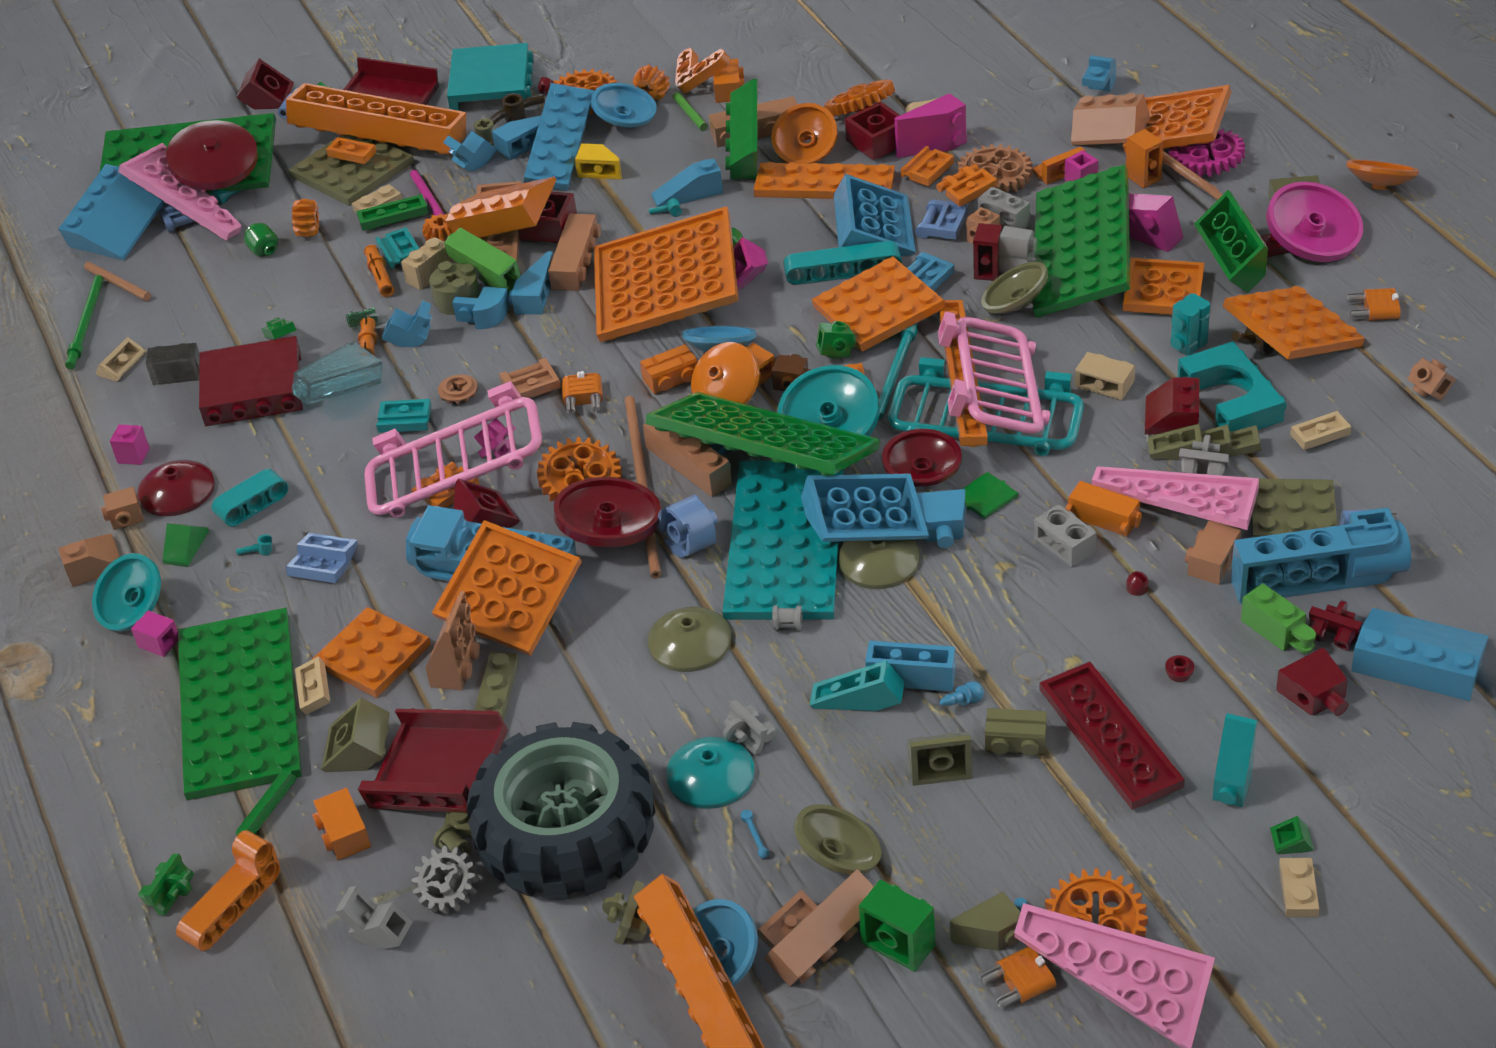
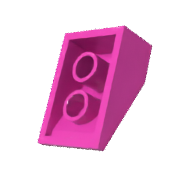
(934, 124)

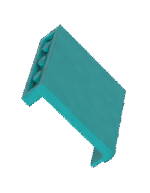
(489, 73)

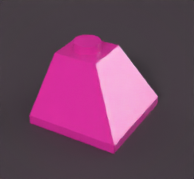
(749, 261)

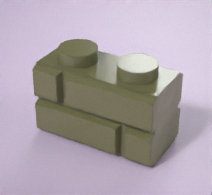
(1015, 731)

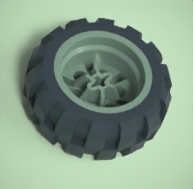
(558, 778)

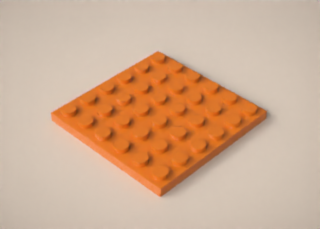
(664, 274)

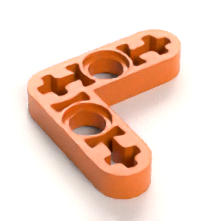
(691, 73)

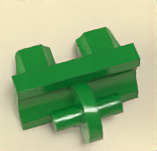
(170, 882)

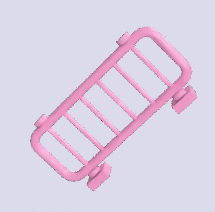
(964, 392)
(393, 446)

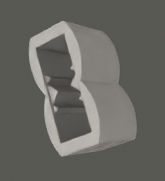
(1016, 248)

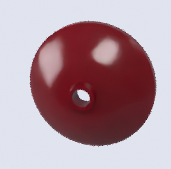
(924, 454)
(175, 487)

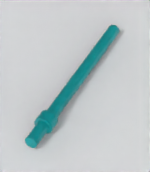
(908, 335)

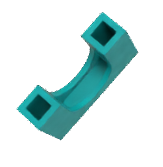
(1231, 366)

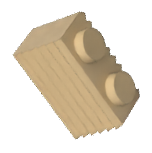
(424, 262)
(1104, 375)

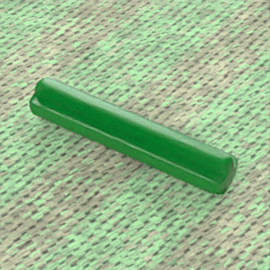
(268, 802)

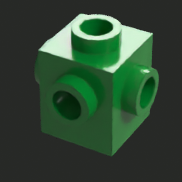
(835, 340)

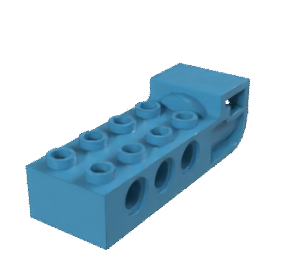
(443, 536)
(1323, 558)

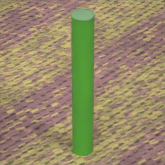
(694, 116)

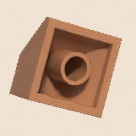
(88, 558)

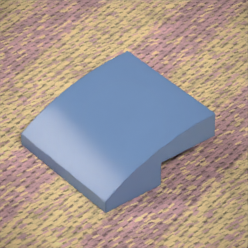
(322, 557)

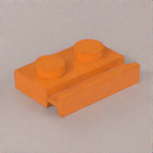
(927, 166)

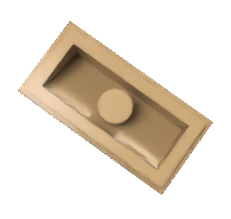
(120, 360)

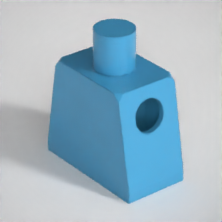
(944, 515)

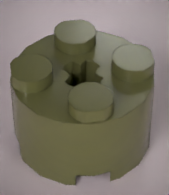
(453, 281)

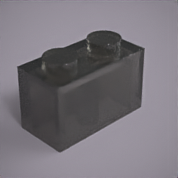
(173, 363)

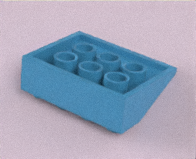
(110, 215)
(872, 215)
(863, 507)
(1419, 653)

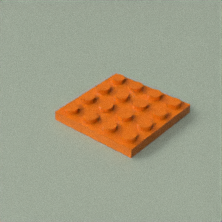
(1187, 116)
(879, 302)
(1293, 322)
(510, 586)

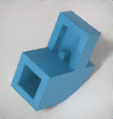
(1100, 73)
(472, 153)
(483, 311)
(406, 329)

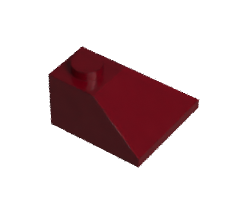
(483, 504)

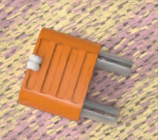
(1378, 304)
(582, 390)
(1024, 974)

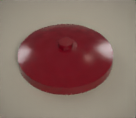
(212, 155)
(606, 512)

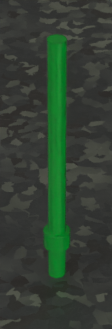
(75, 348)

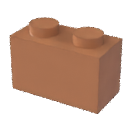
(1212, 552)

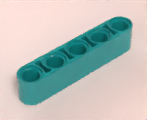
(837, 262)

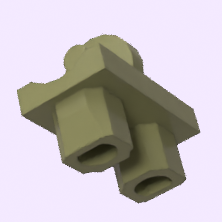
(629, 925)

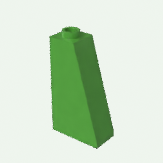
(490, 264)

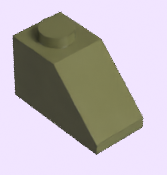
(987, 925)

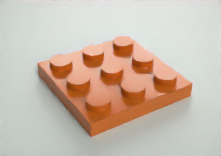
(1161, 284)
(372, 651)

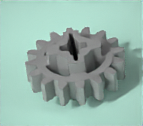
(450, 880)

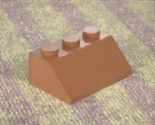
(1108, 118)

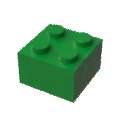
(897, 925)

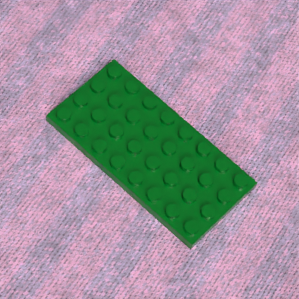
(128, 143)
(1083, 240)
(763, 433)
(237, 704)

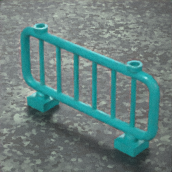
(933, 374)

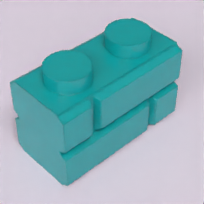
(1190, 324)

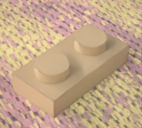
(381, 196)
(1320, 430)
(312, 685)
(1299, 887)

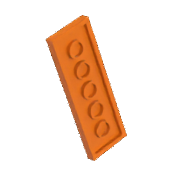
(815, 179)

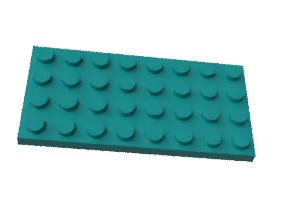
(775, 548)

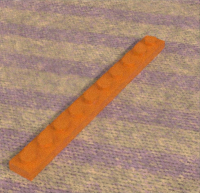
(970, 431)

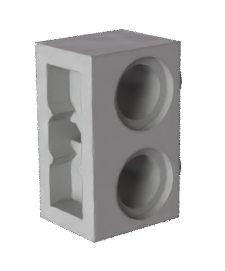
(1012, 209)
(1065, 535)

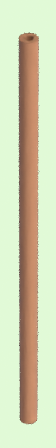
(651, 544)

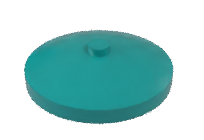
(833, 397)

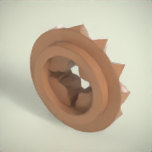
(465, 384)

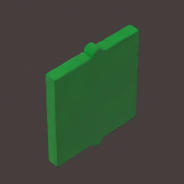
(988, 495)

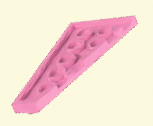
(152, 173)
(1206, 496)
(1140, 975)

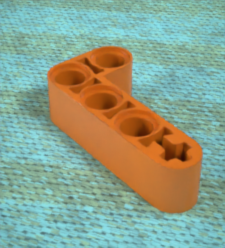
(233, 894)

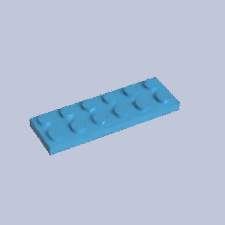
(559, 135)

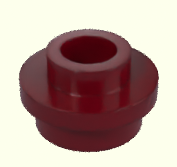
(1179, 668)

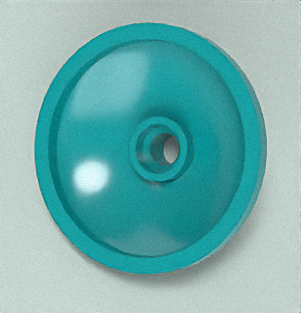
(126, 591)
(710, 772)

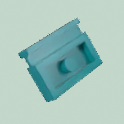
(396, 246)
(404, 415)

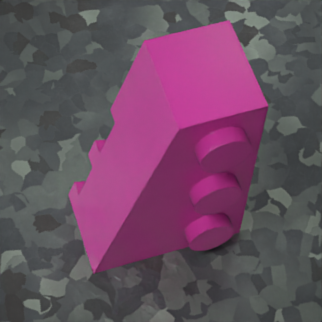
(1154, 221)

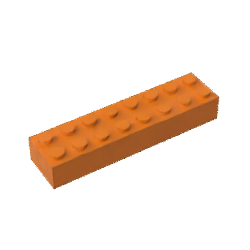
(375, 117)

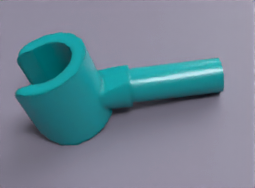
(672, 206)
(264, 546)

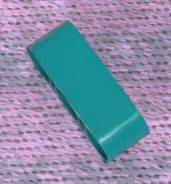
(250, 497)

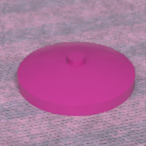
(1314, 221)

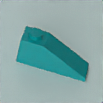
(862, 689)
(1235, 760)

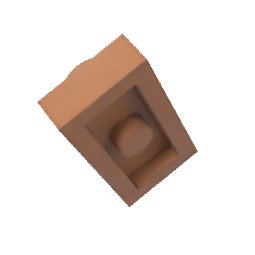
(786, 919)

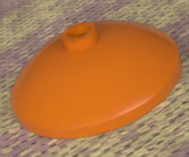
(800, 124)
(1381, 173)
(736, 373)

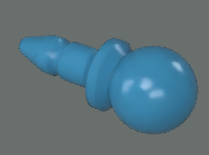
(965, 694)

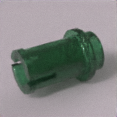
(354, 318)

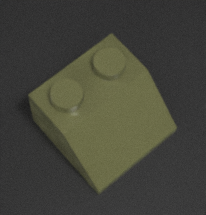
(356, 738)
(940, 758)

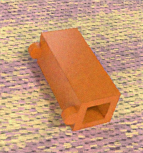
(1104, 508)

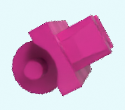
(497, 438)

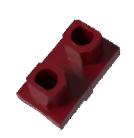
(1337, 621)

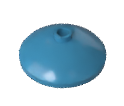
(623, 105)
(707, 337)
(732, 929)

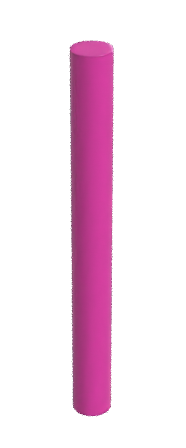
(435, 208)

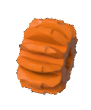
(652, 81)
(305, 217)
(436, 228)

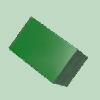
(182, 543)

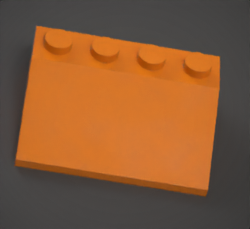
(501, 209)

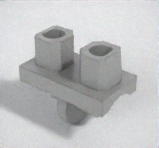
(1191, 458)
(744, 726)

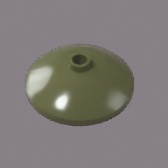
(1015, 288)
(878, 562)
(689, 639)
(837, 839)

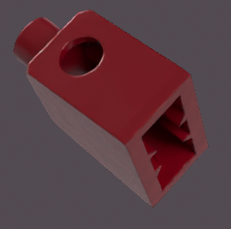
(1314, 684)

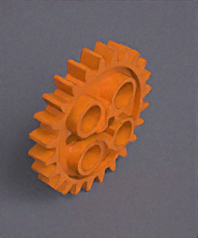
(586, 80)
(860, 97)
(588, 461)
(1126, 917)

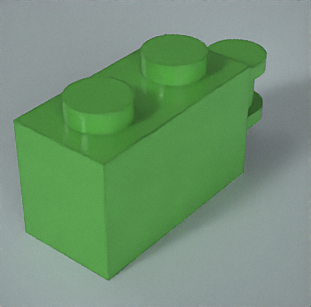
(1277, 620)

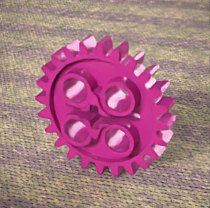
(1211, 157)

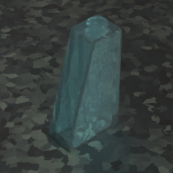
(337, 374)

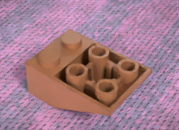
(454, 649)

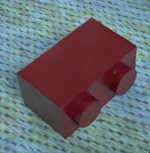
(986, 251)

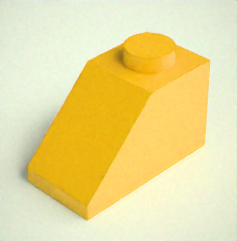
(597, 162)

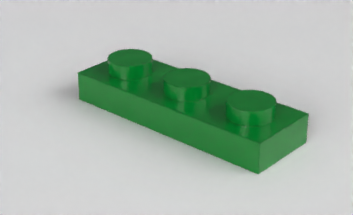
(392, 212)

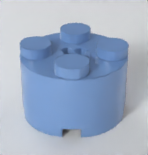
(688, 526)

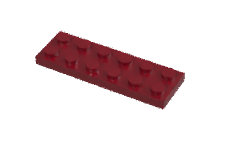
(1112, 735)

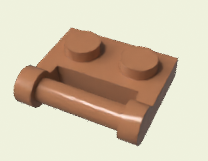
(533, 379)

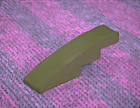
(1234, 443)

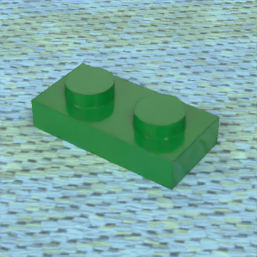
(278, 328)

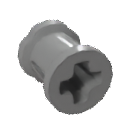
(787, 618)

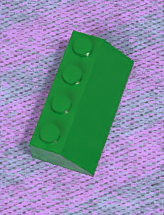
(742, 132)
(1234, 242)

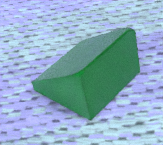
(1291, 837)

